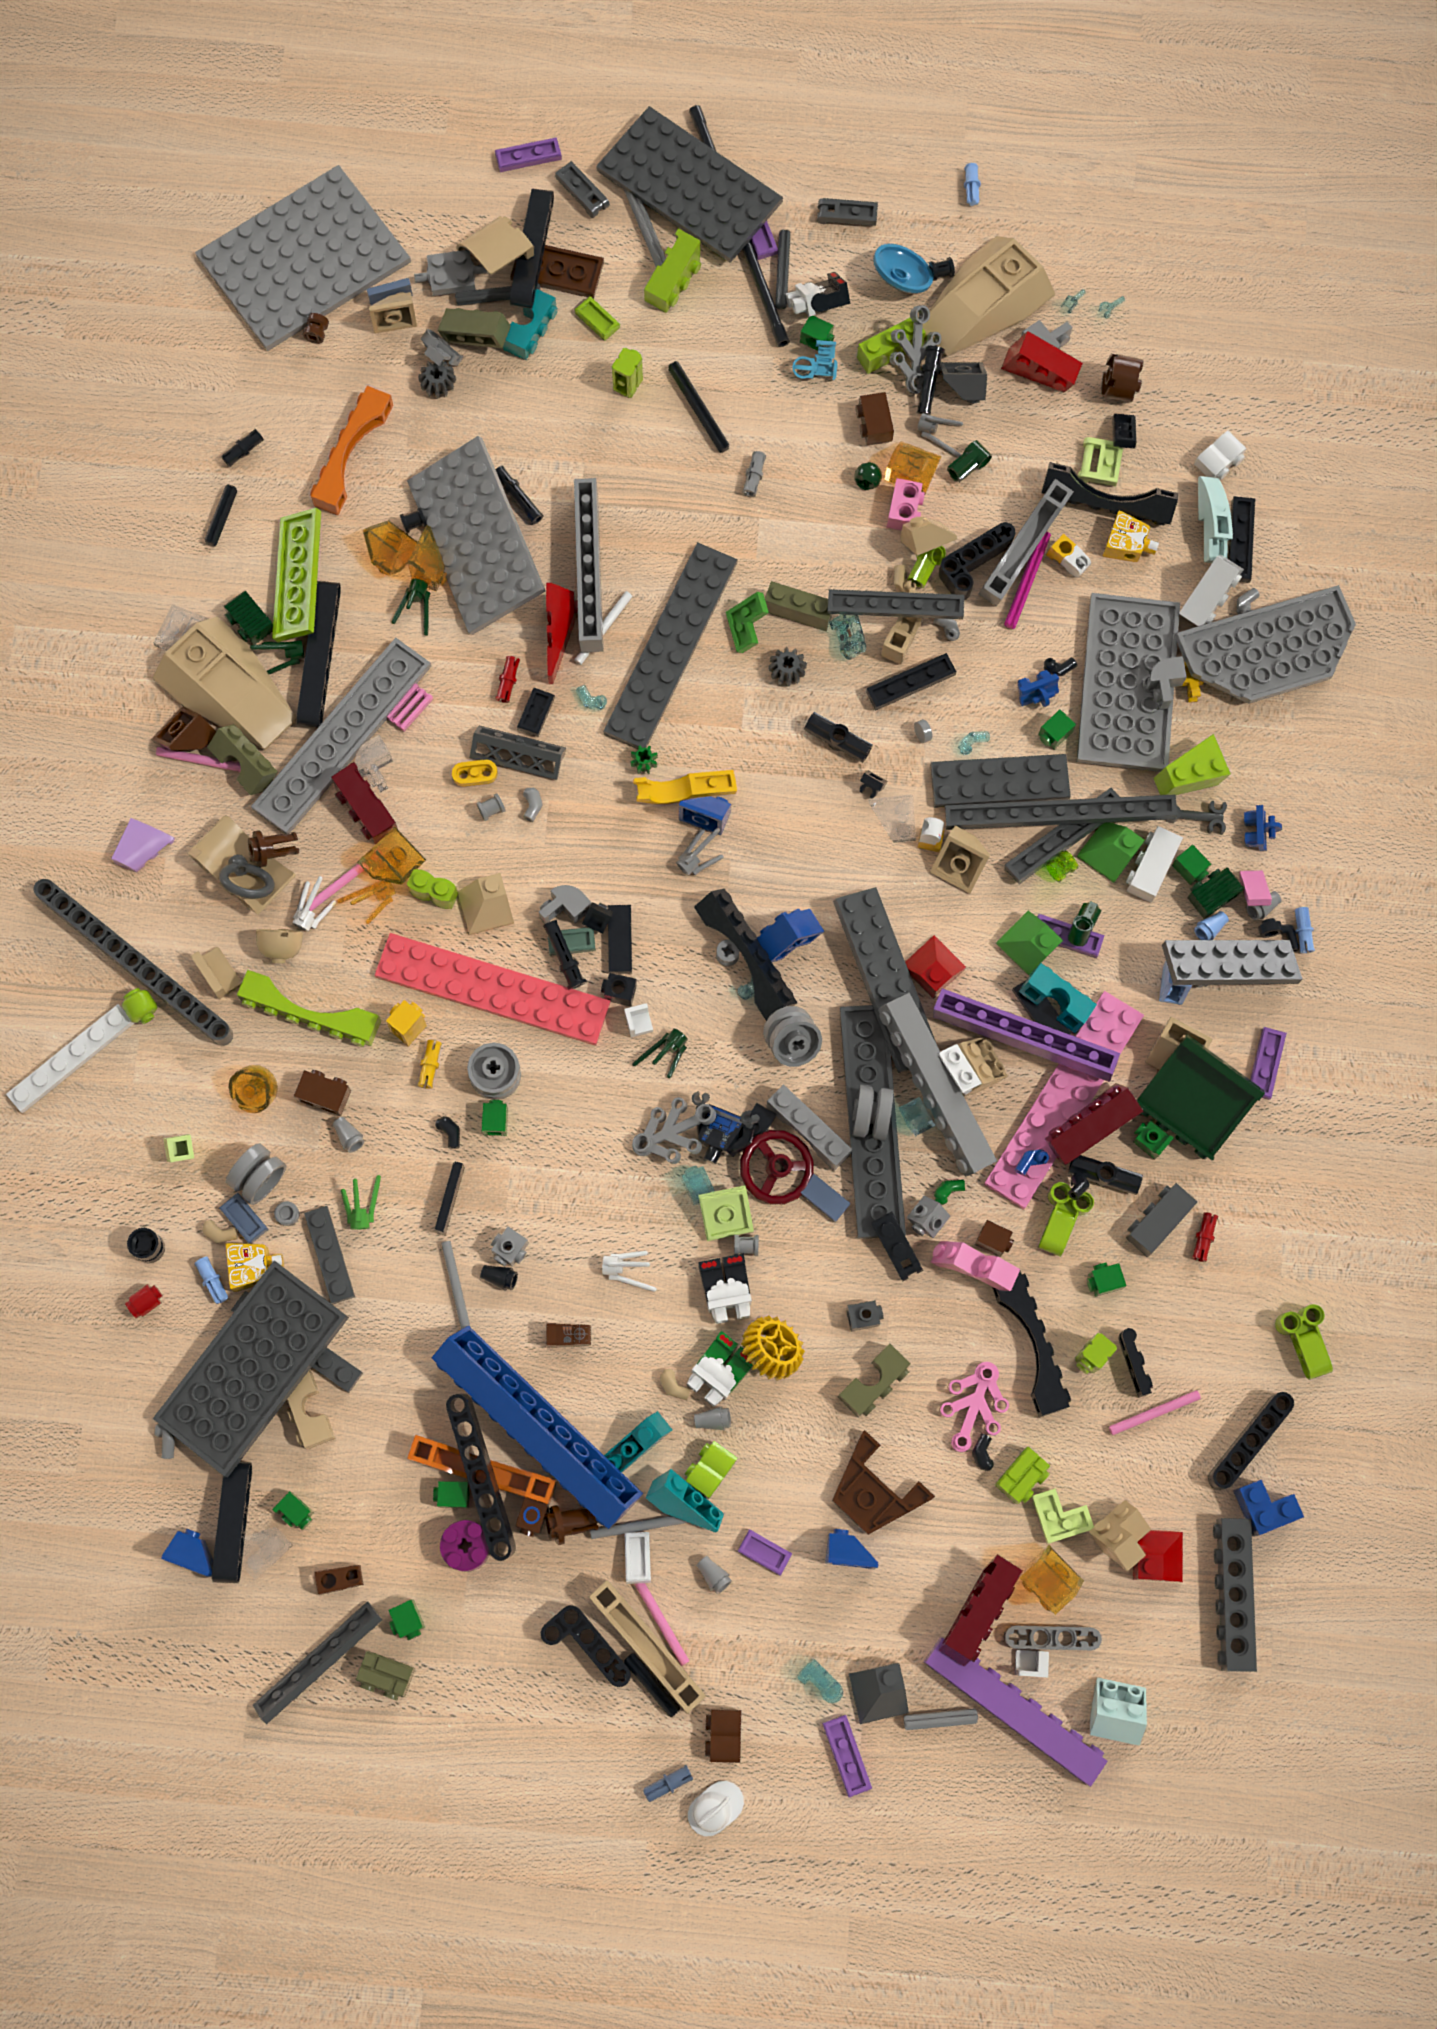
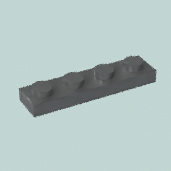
(329, 1255)

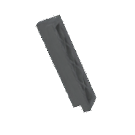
(521, 745)

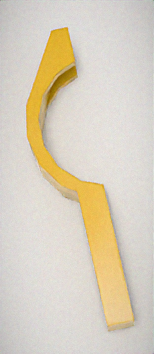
(686, 787)

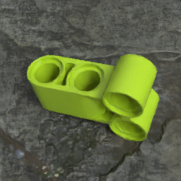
(1062, 1219)
(1307, 1340)

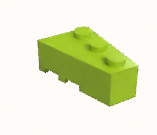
(674, 273)
(1194, 770)

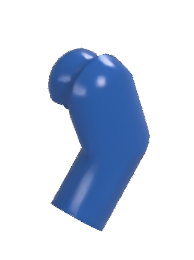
(1031, 1158)

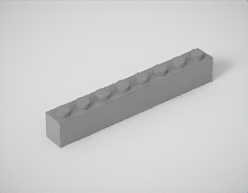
(588, 565)
(936, 1084)

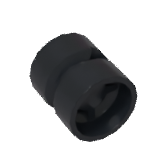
(146, 1245)

